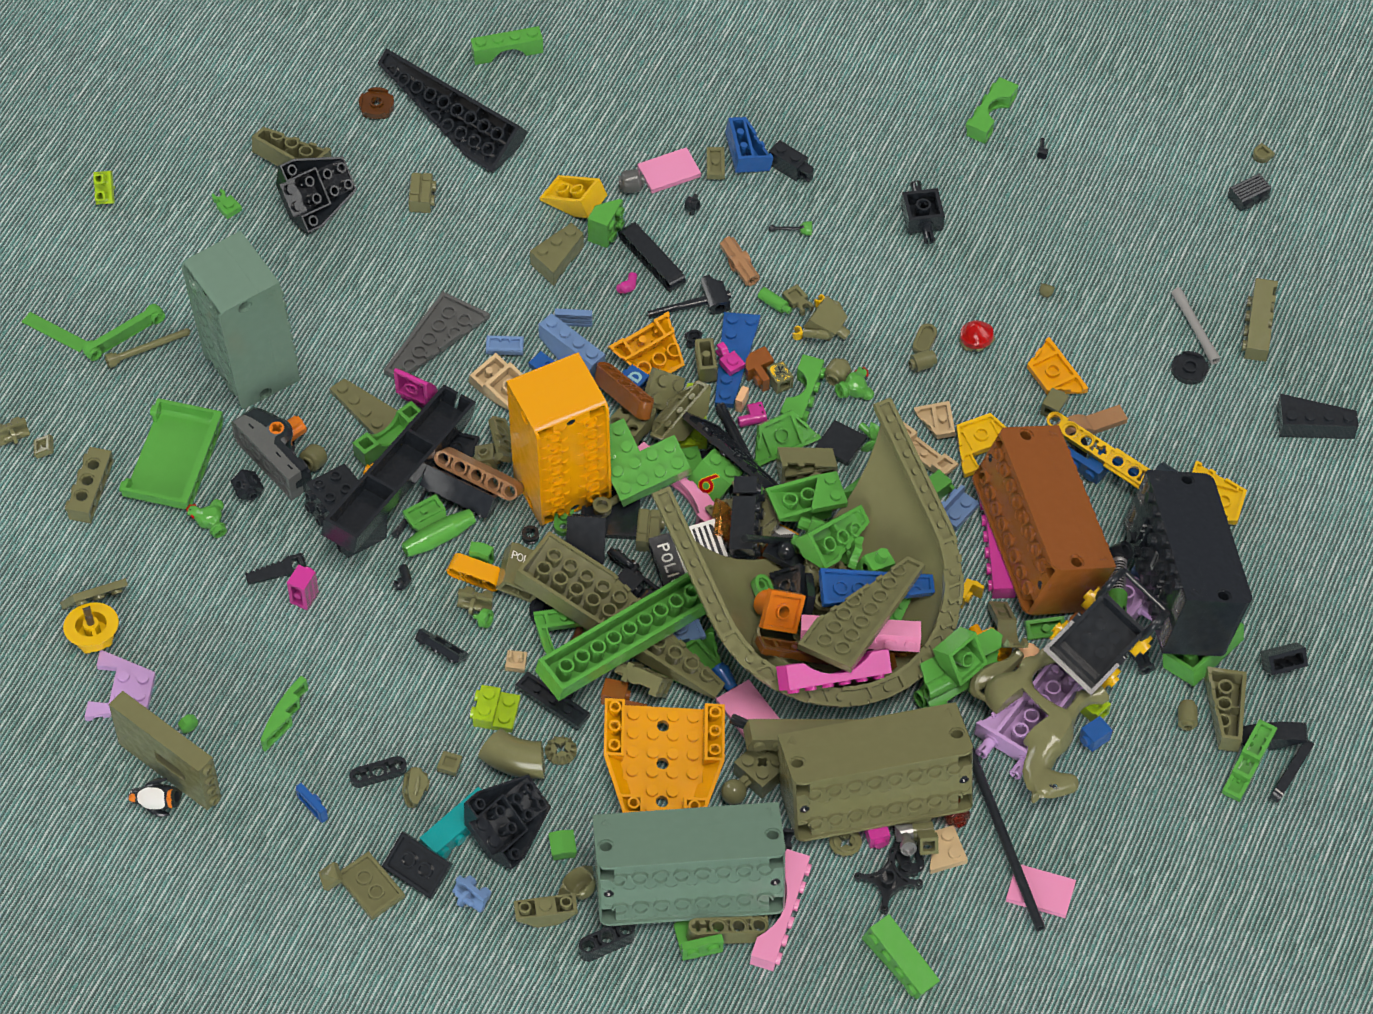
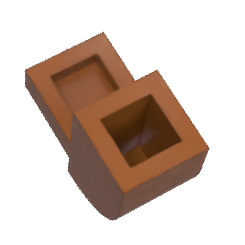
(756, 368)

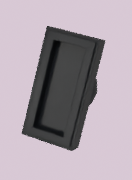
(783, 554)

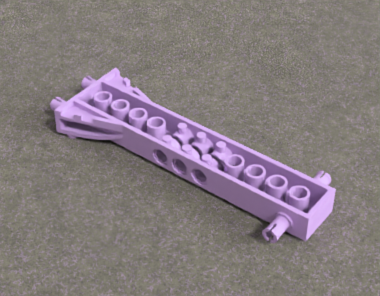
(1010, 726)

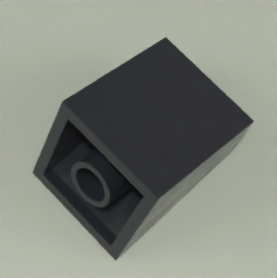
(588, 534)

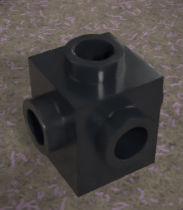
(247, 485)

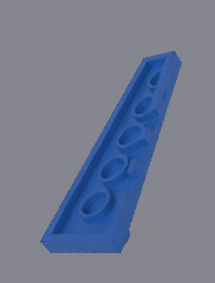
(738, 335)
(841, 583)

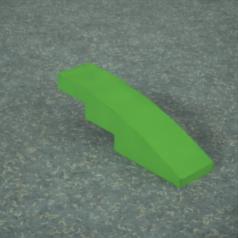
(281, 717)
(1249, 760)

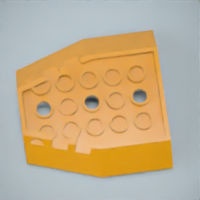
(690, 748)

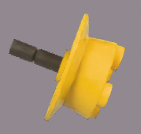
(91, 626)

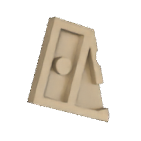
(937, 419)
(950, 851)

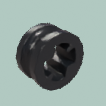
(530, 529)

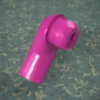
(629, 285)

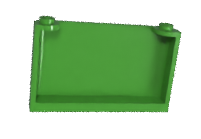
(174, 454)

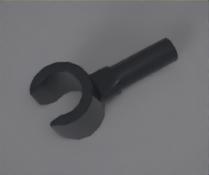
(1042, 152)

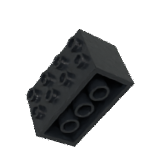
(326, 492)

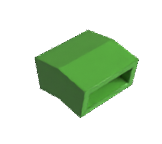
(482, 552)
(562, 844)

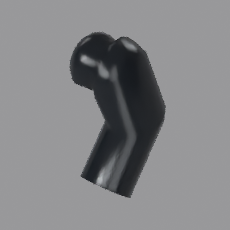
(405, 578)

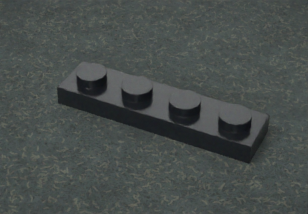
(541, 694)

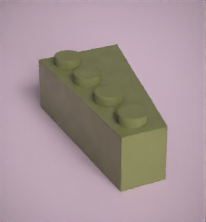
(279, 149)
(1259, 320)
(1227, 702)

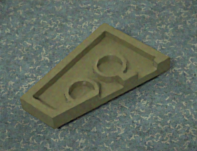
(501, 437)
(94, 594)

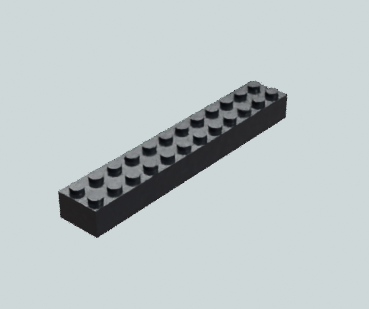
(397, 469)

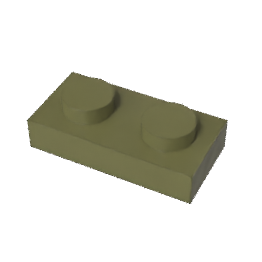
(715, 162)

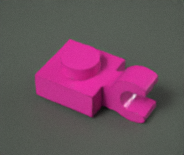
(729, 361)

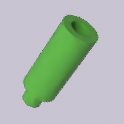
(774, 300)

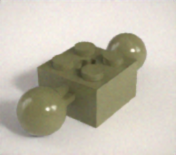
(754, 770)

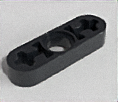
(362, 771)

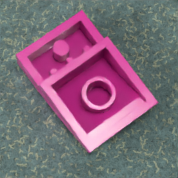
(413, 388)

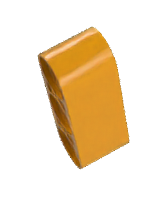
(473, 571)

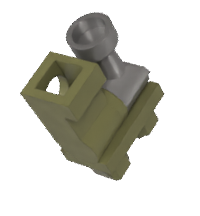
(922, 832)

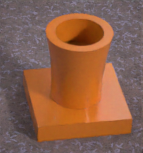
(779, 609)

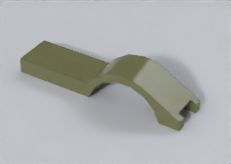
(1006, 624)

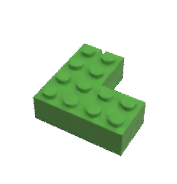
(643, 471)

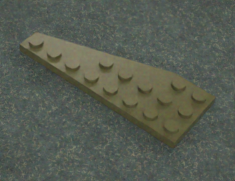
(852, 626)

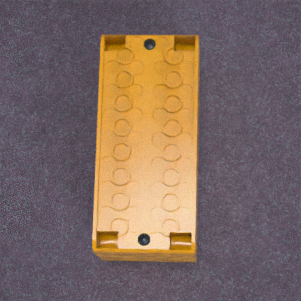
(559, 438)

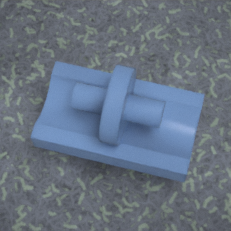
(468, 894)

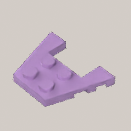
(129, 677)

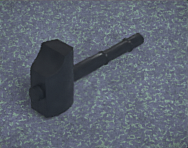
(714, 296)

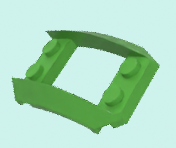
(548, 621)

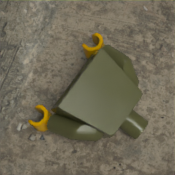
(824, 322)

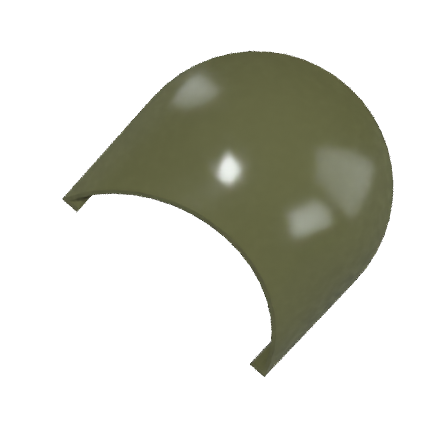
(902, 518)

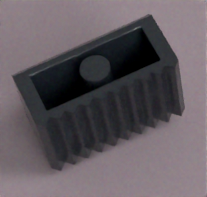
(1249, 192)

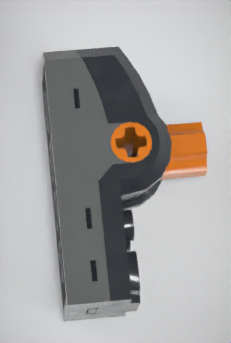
(272, 447)

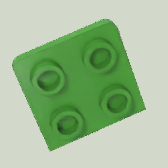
(697, 947)

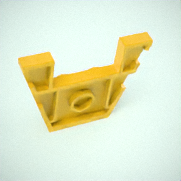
(976, 438)
(1230, 493)

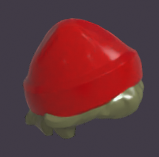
(976, 336)

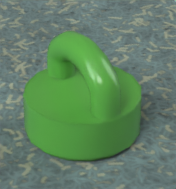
(484, 618)

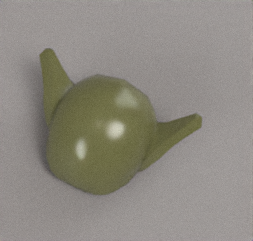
(579, 882)

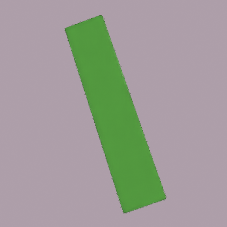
(54, 331)

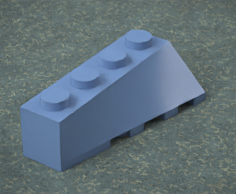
(564, 341)

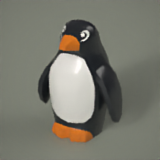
(156, 796)

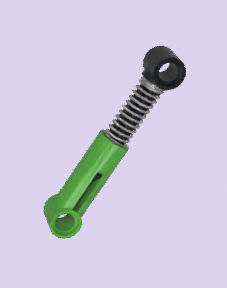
(1121, 554)

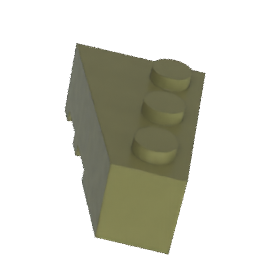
(556, 252)
(799, 462)

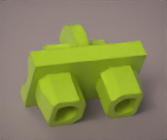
(104, 187)

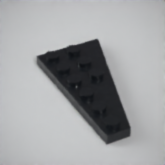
(729, 448)

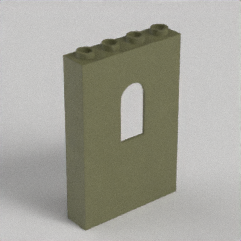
(165, 750)

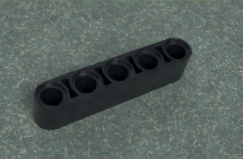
(652, 256)

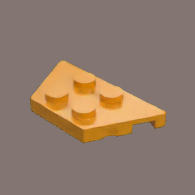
(1054, 371)

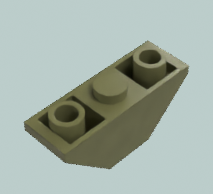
(546, 910)

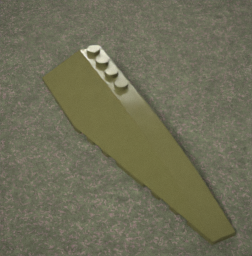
(593, 594)

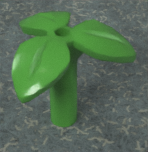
(872, 433)

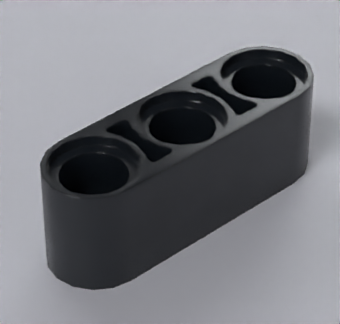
(602, 948)

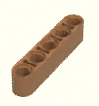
(470, 473)

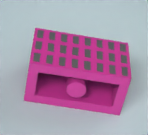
(302, 587)

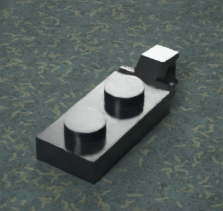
(441, 646)

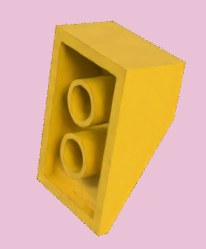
(575, 195)

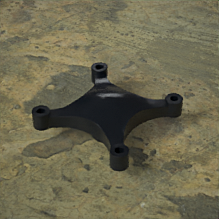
(888, 880)

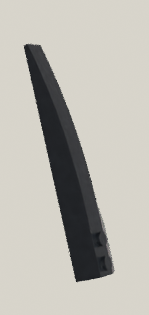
(469, 125)

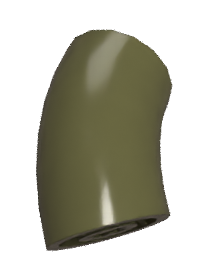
(514, 755)

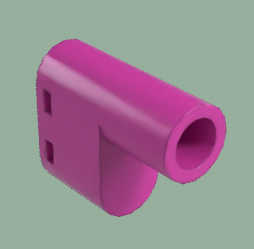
(755, 415)

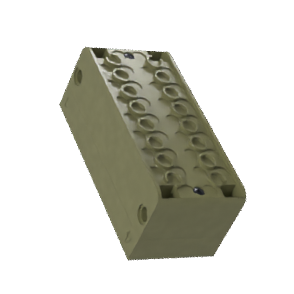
(876, 772)

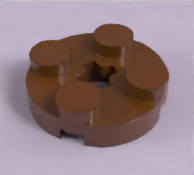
(379, 111)

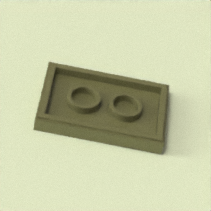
(371, 885)

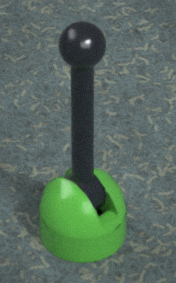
(805, 228)

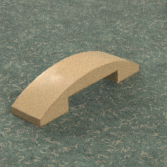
(930, 458)

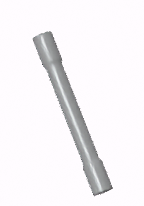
(1209, 349)

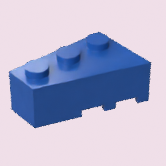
(745, 147)

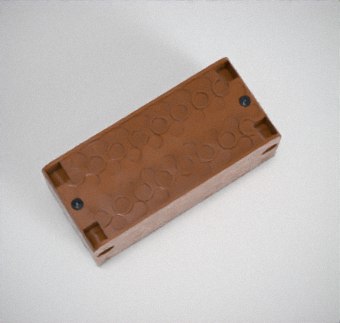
(1042, 520)

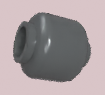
(631, 181)

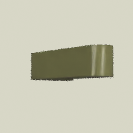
(726, 925)

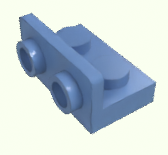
(959, 507)

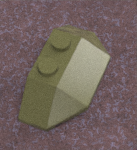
(669, 422)

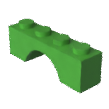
(487, 47)
(1000, 96)
(809, 374)
(371, 446)

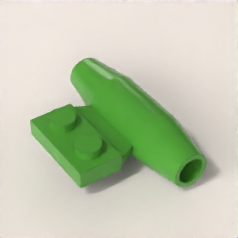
(433, 525)

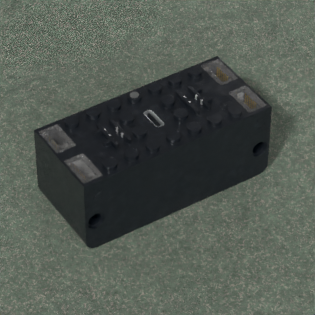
(1188, 561)

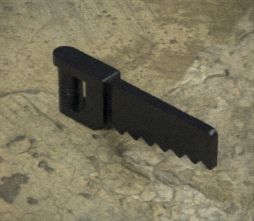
(276, 570)

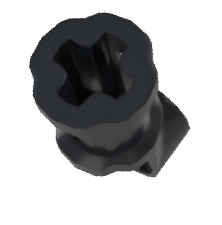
(1143, 663)

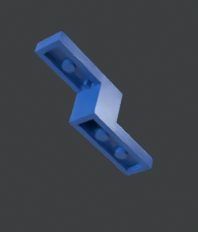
(1093, 469)

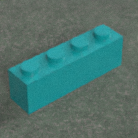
(448, 831)

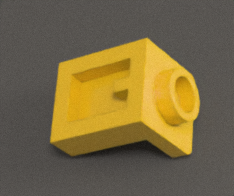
(972, 588)

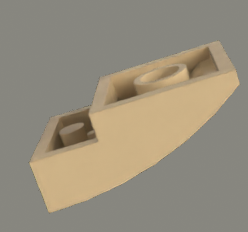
(492, 377)

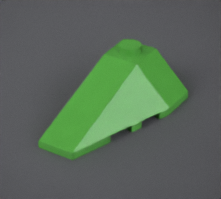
(830, 540)

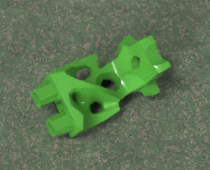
(849, 557)

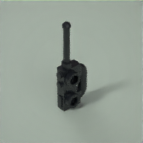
(622, 561)
(904, 862)

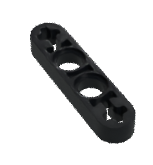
(1291, 771)

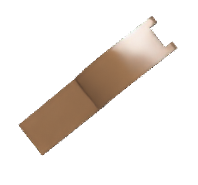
(1098, 421)

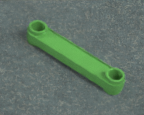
(95, 349)

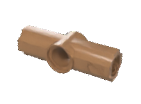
(739, 261)

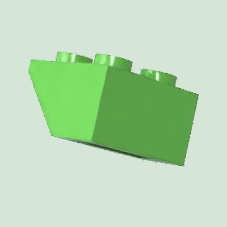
(605, 222)

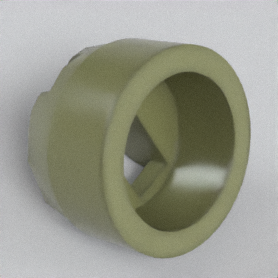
(1046, 290)

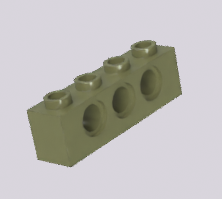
(101, 461)

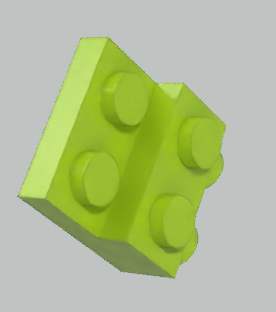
(495, 709)

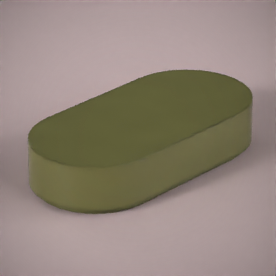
(924, 338)

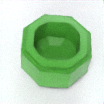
(188, 723)

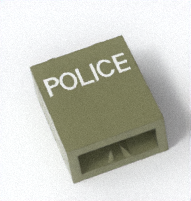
(512, 559)

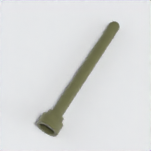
(113, 359)

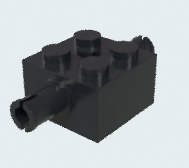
(922, 211)

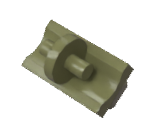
(13, 431)
(474, 600)

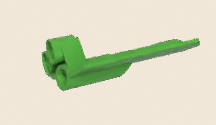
(938, 686)

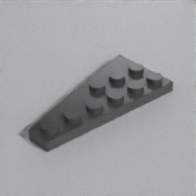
(437, 330)

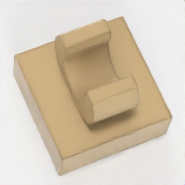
(516, 661)

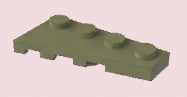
(366, 408)

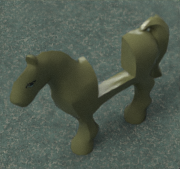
(1048, 737)

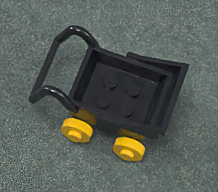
(1100, 638)

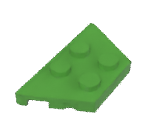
(781, 431)
(705, 649)

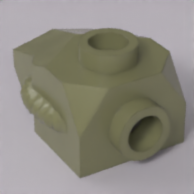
(414, 785)

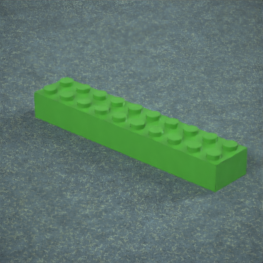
(620, 637)

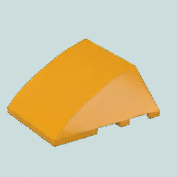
(651, 347)

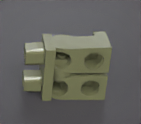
(636, 426)
(635, 673)

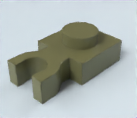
(797, 298)

